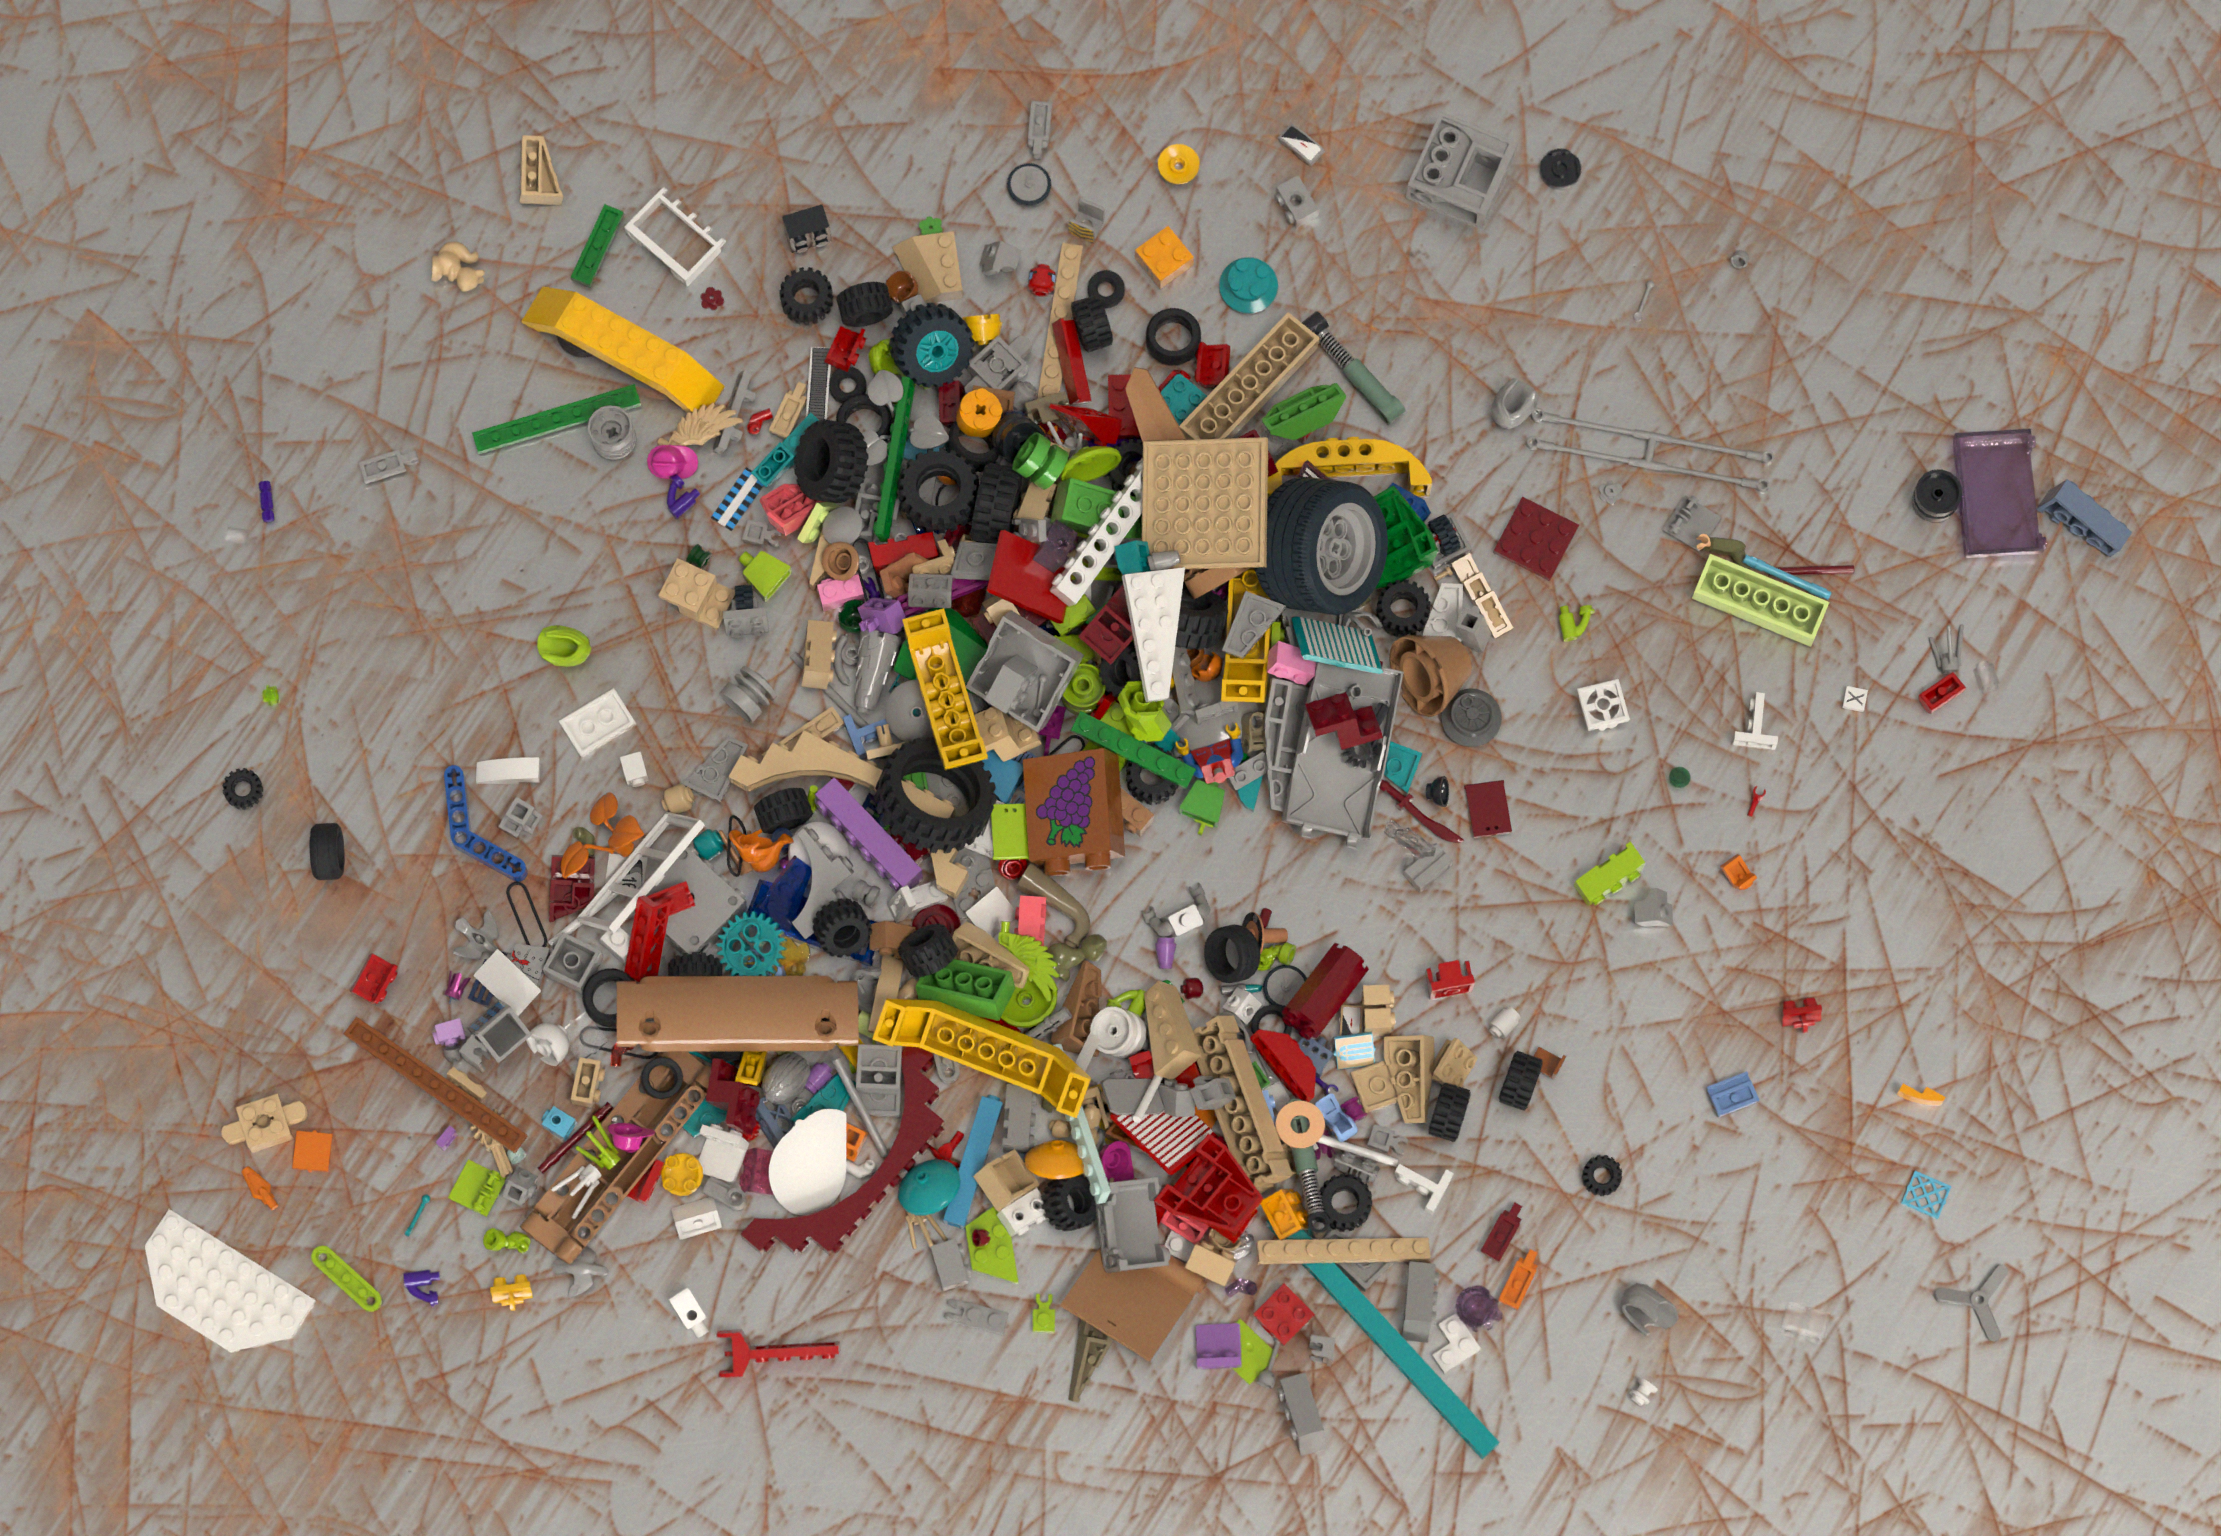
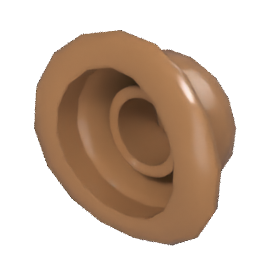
(840, 561)

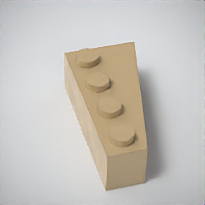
(1036, 501)
(1169, 1031)

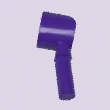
(1325, 1086)

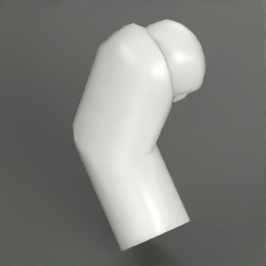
(861, 1170)

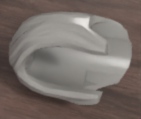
(1513, 403)
(785, 1078)
(1647, 1308)

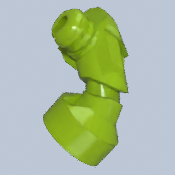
(1284, 953)
(495, 1240)

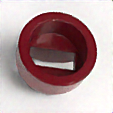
(980, 1237)

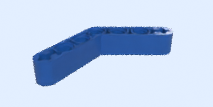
(474, 840)

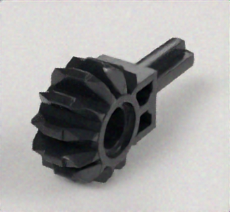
(1380, 712)

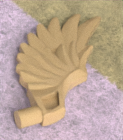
(701, 426)

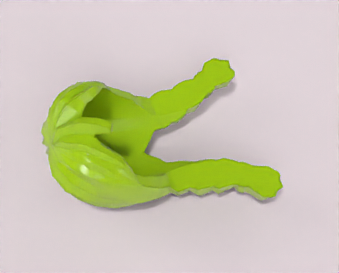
(881, 359)

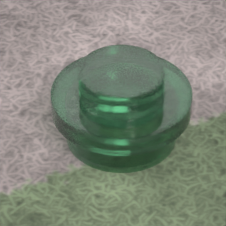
(1679, 777)

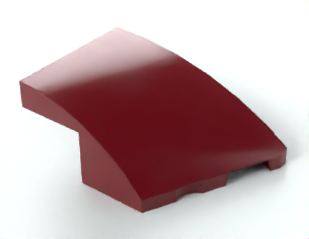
(570, 893)

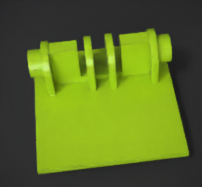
(477, 1188)

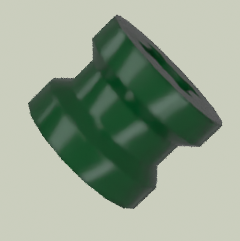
(699, 557)

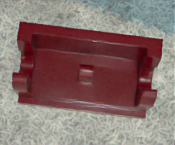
(949, 400)

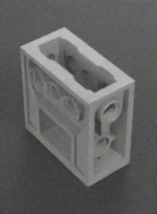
(1447, 162)

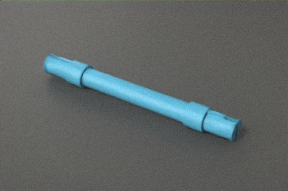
(1810, 587)

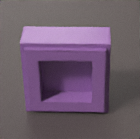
(446, 1138)

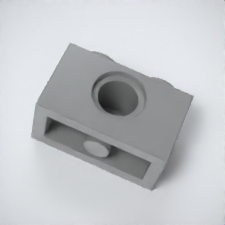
(1295, 190)

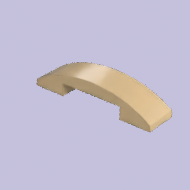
(886, 988)

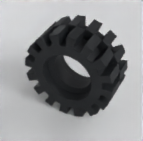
(234, 779)
(1602, 1162)

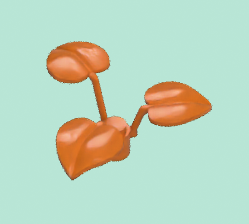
(621, 841)

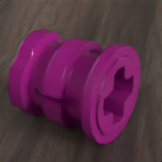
(1354, 1109)

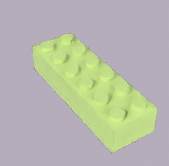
(1760, 600)

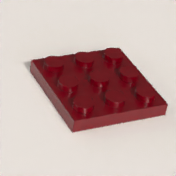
(1536, 538)

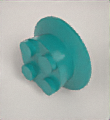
(1248, 285)

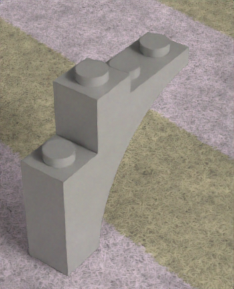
(825, 877)

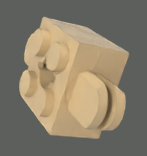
(264, 1123)

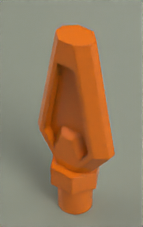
(259, 1187)

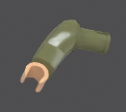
(1724, 546)

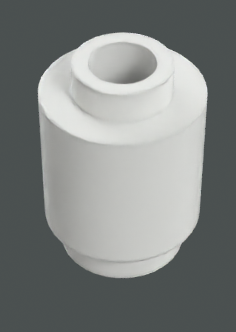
(1504, 1023)

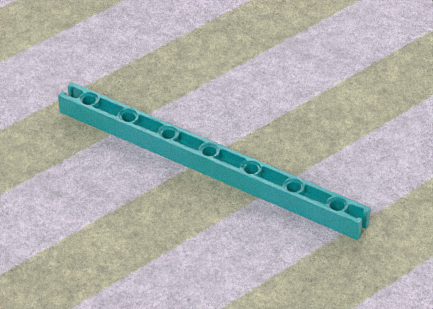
(1400, 1353)

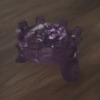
(1477, 1308)

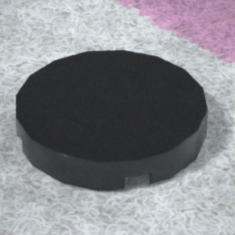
(1560, 169)

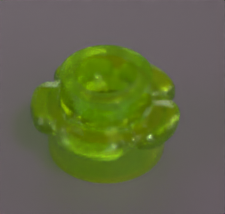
(271, 695)

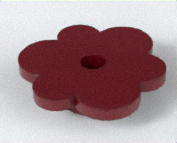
(713, 303)

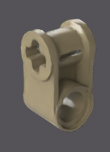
(1253, 734)

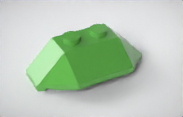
(1305, 411)

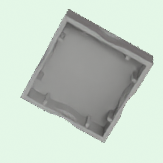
(1049, 654)

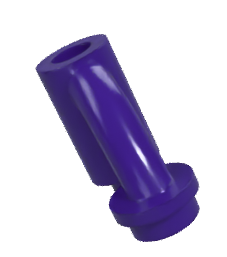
(683, 503)
(422, 1278)

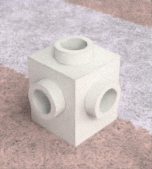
(1242, 1004)

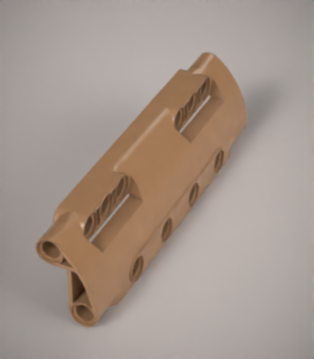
(552, 1215)

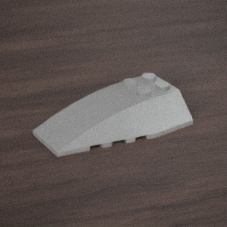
(1282, 732)

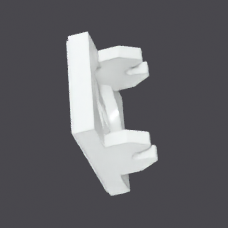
(1593, 723)

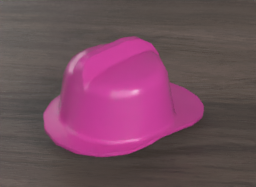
(672, 460)
(628, 1136)
(1117, 1161)

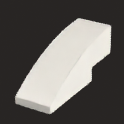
(508, 771)

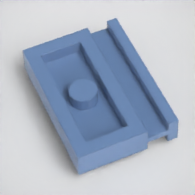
(1732, 1094)

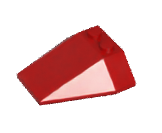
(1212, 1189)

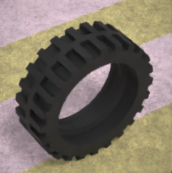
(920, 827)

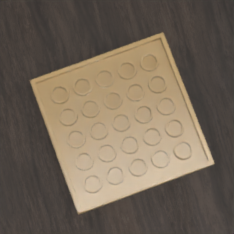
(1207, 501)

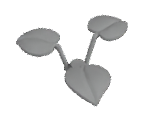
(927, 429)

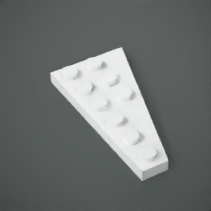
(1154, 615)

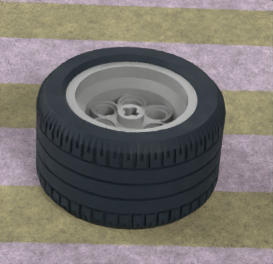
(1323, 545)

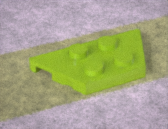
(998, 1256)

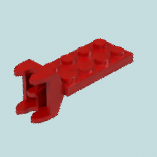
(743, 1351)

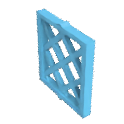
(1931, 1180)

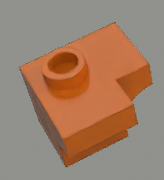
(854, 1141)

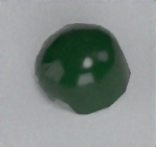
(849, 617)

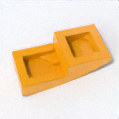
(1928, 1097)

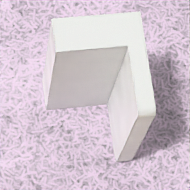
(696, 1217)

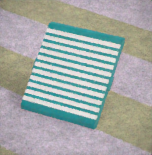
(1336, 645)

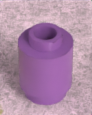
(818, 1077)

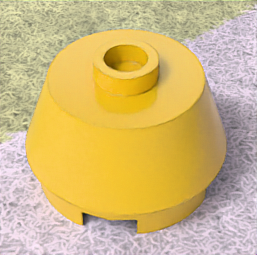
(984, 327)

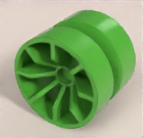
(1040, 461)

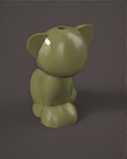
(1068, 957)

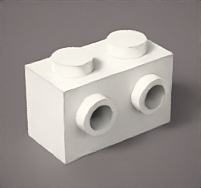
(1023, 1213)

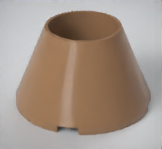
(1432, 670)

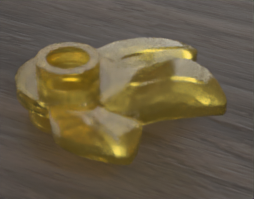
(795, 955)

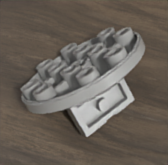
(1210, 720)

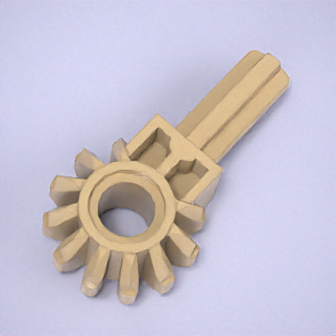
(497, 1150)

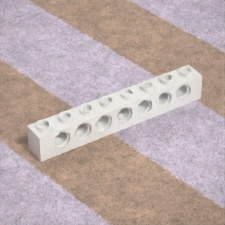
(1062, 585)

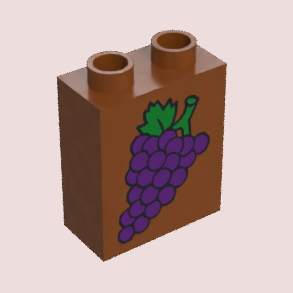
(1074, 810)

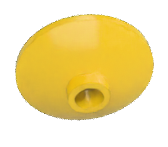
(1180, 155)

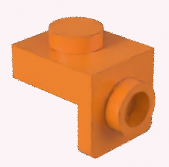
(1738, 873)

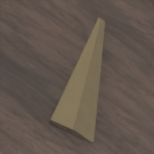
(1090, 1351)

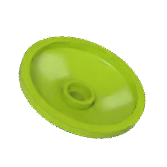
(1091, 463)
(1030, 1014)

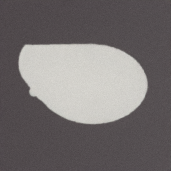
(810, 1163)

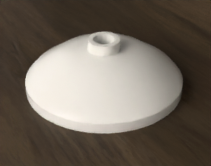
(828, 836)

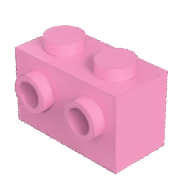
(835, 593)
(1287, 663)

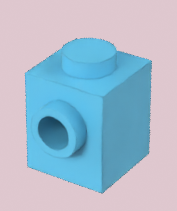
(558, 1123)

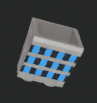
(499, 1030)

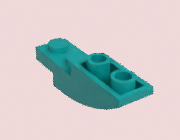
(783, 455)

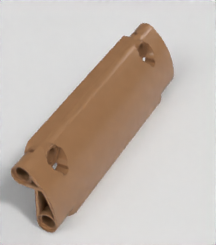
(737, 1013)

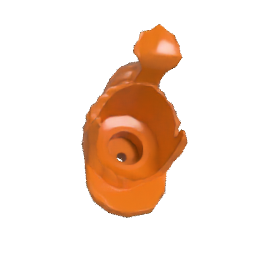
(759, 851)

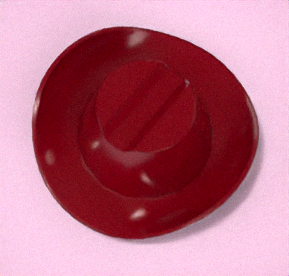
(937, 914)

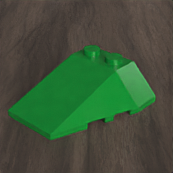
(1409, 539)
(966, 642)

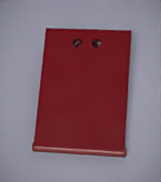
(1488, 809)

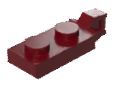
(1502, 1233)

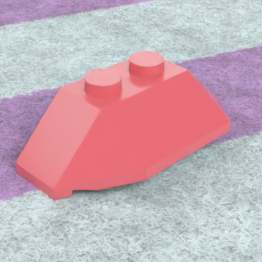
(787, 507)

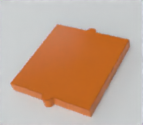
(312, 1151)

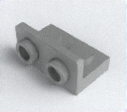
(930, 590)

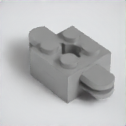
(999, 364)

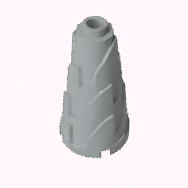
(875, 659)

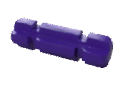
(266, 501)

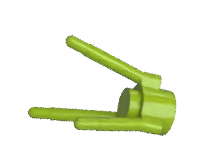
(608, 1156)

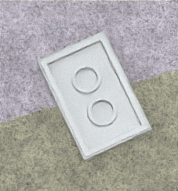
(597, 722)

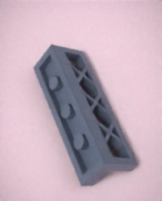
(769, 1124)

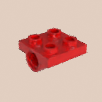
(1283, 1314)

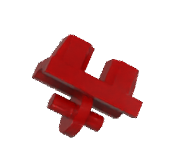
(1802, 1016)

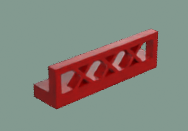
(643, 940)

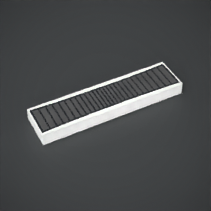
(818, 383)

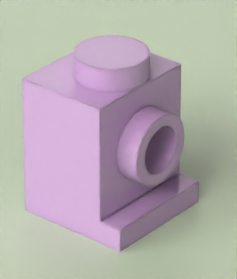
(449, 1033)

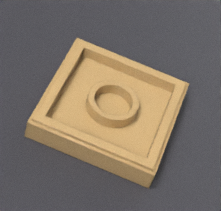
(1374, 1086)

